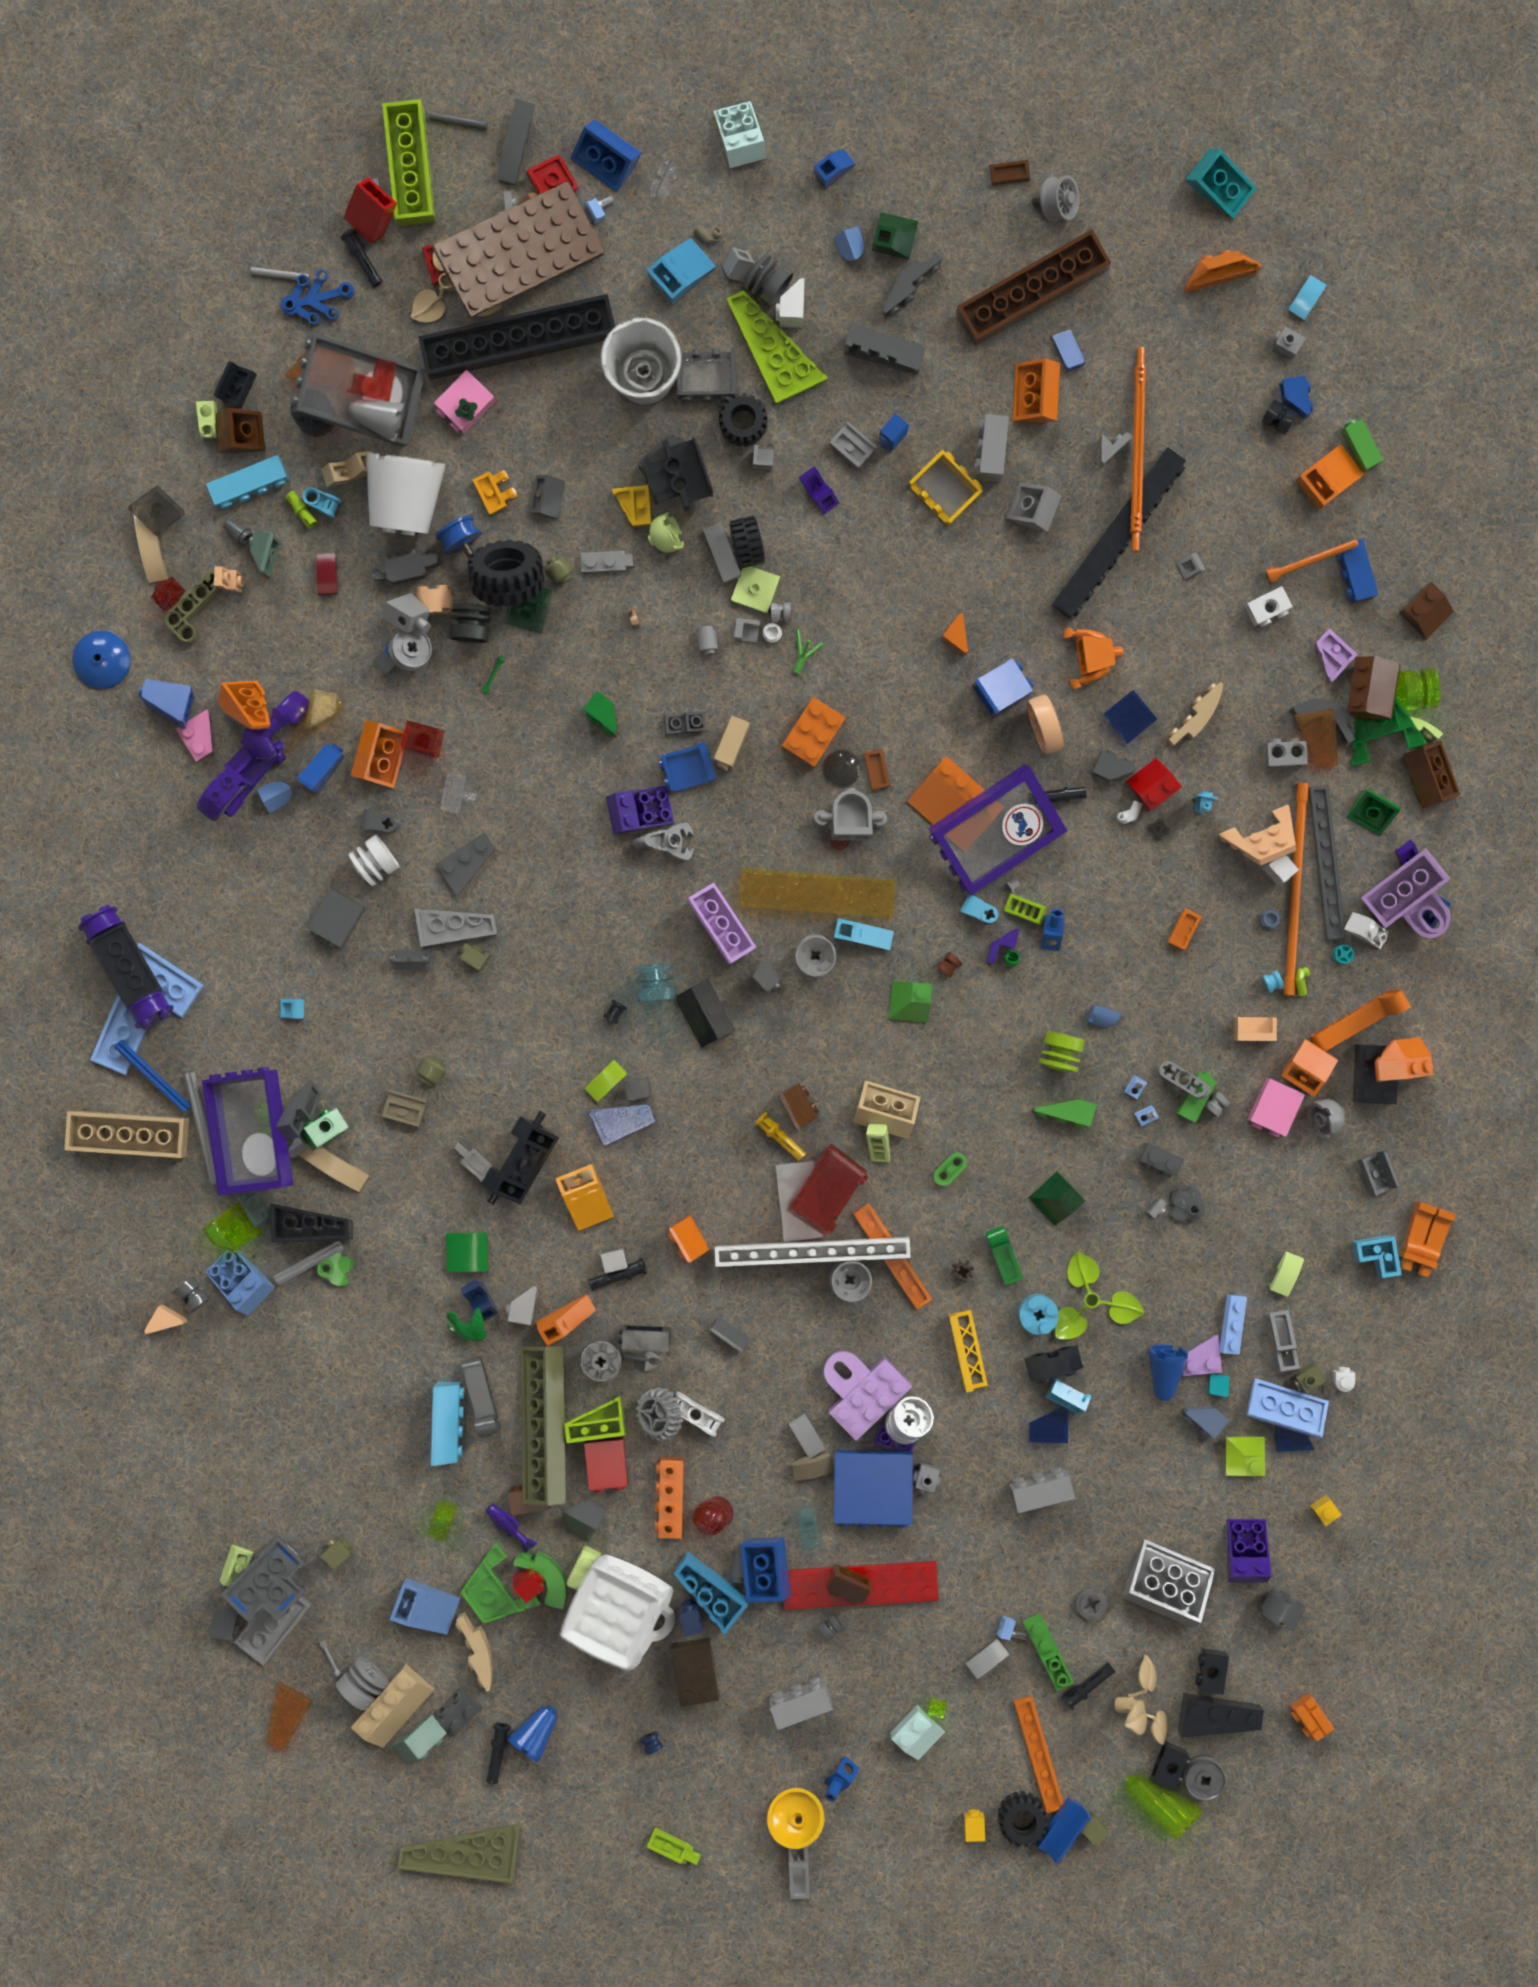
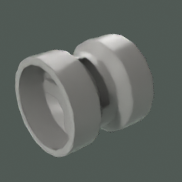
(776, 612)
(1217, 1104)

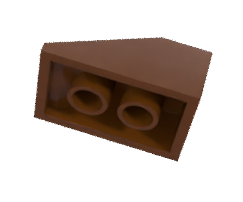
(798, 1105)

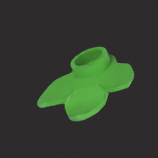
(338, 1267)

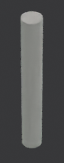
(277, 273)

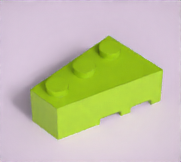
(598, 1423)

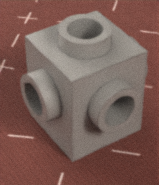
(926, 1471)

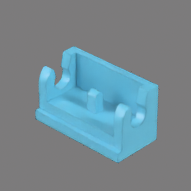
(1068, 1397)

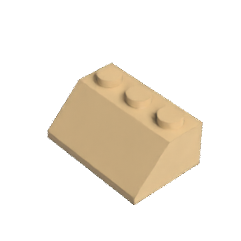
(888, 1107)

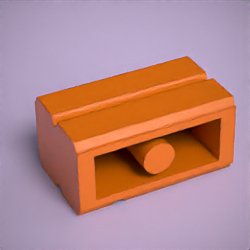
(1312, 1717)

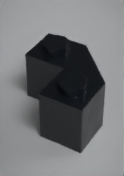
(1054, 1364)

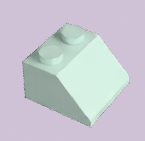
(916, 1733)

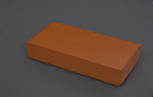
(877, 769)

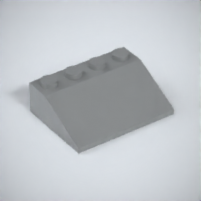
(1169, 1584)

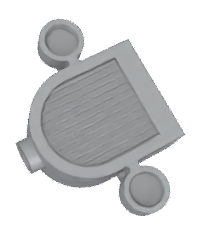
(851, 817)

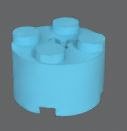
(1043, 1323)

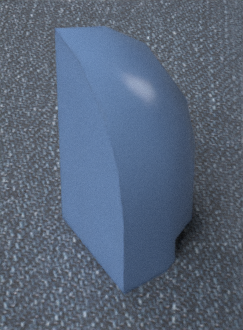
(850, 243)
(275, 795)
(1103, 1017)

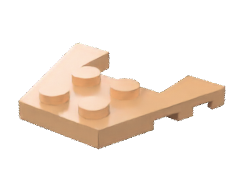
(1267, 844)

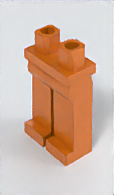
(1425, 1237)

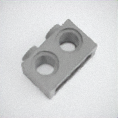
(1285, 759)

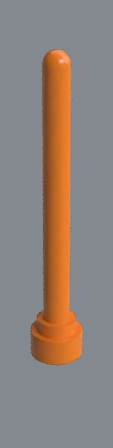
(1275, 573)

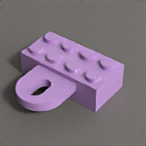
(1410, 893)
(865, 1394)

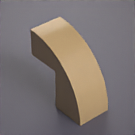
(346, 471)

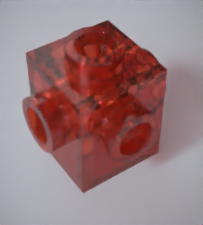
(167, 593)

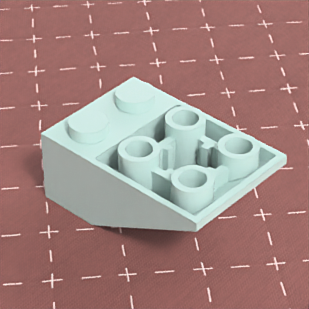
(740, 134)

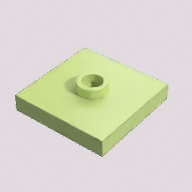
(755, 589)

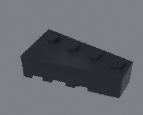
(305, 1226)
(1213, 1716)

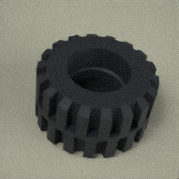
(745, 403)
(747, 541)
(1026, 1834)

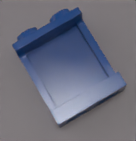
(687, 767)

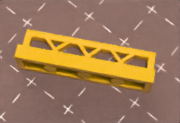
(962, 1356)

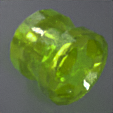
(936, 1708)

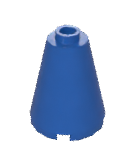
(1166, 1369)
(535, 1733)

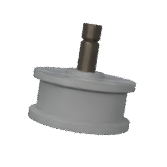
(1058, 198)

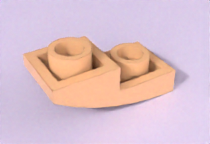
(228, 579)

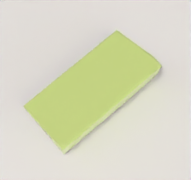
(236, 1563)

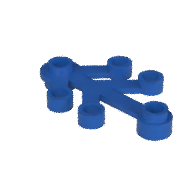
(314, 298)

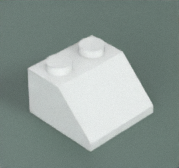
(791, 305)

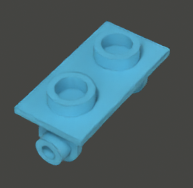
(1203, 801)

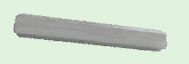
(308, 1262)

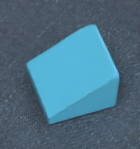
(292, 1008)

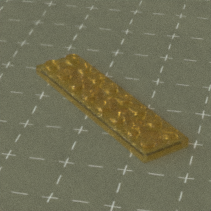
(817, 893)

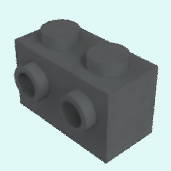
(1160, 1159)

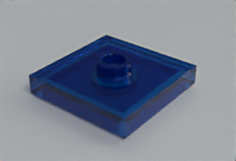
(1130, 716)

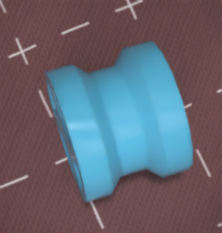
(1272, 982)

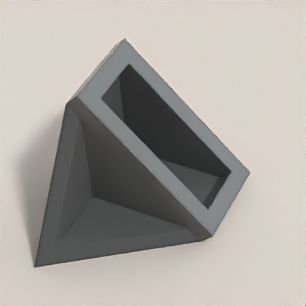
(584, 1519)

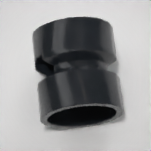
(1279, 417)

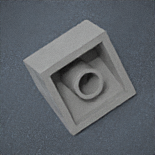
(1034, 506)

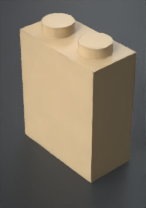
(731, 743)

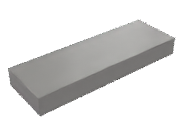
(722, 552)

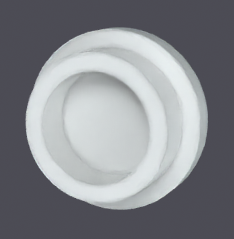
(772, 632)

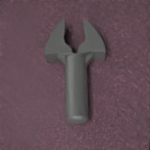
(642, 1359)

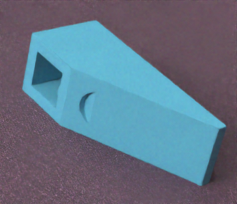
(863, 934)

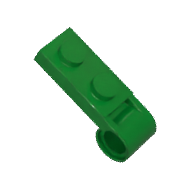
(1004, 1255)

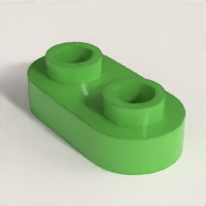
(950, 1169)

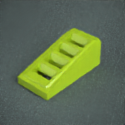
(1043, 909)

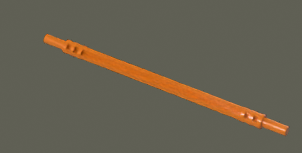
(1138, 449)

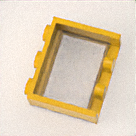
(945, 487)

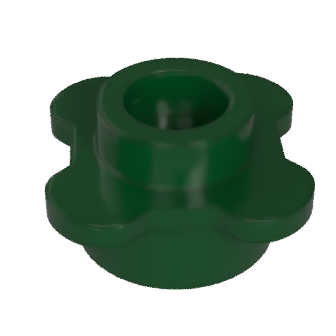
(469, 415)

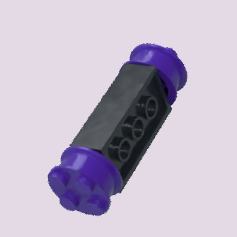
(125, 967)

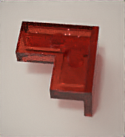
(376, 387)

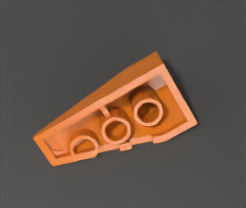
(245, 703)

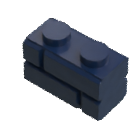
(690, 1618)

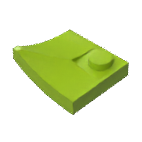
(1245, 1456)

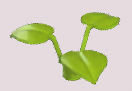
(1083, 1271)

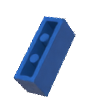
(1357, 573)

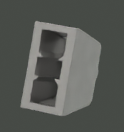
(407, 614)

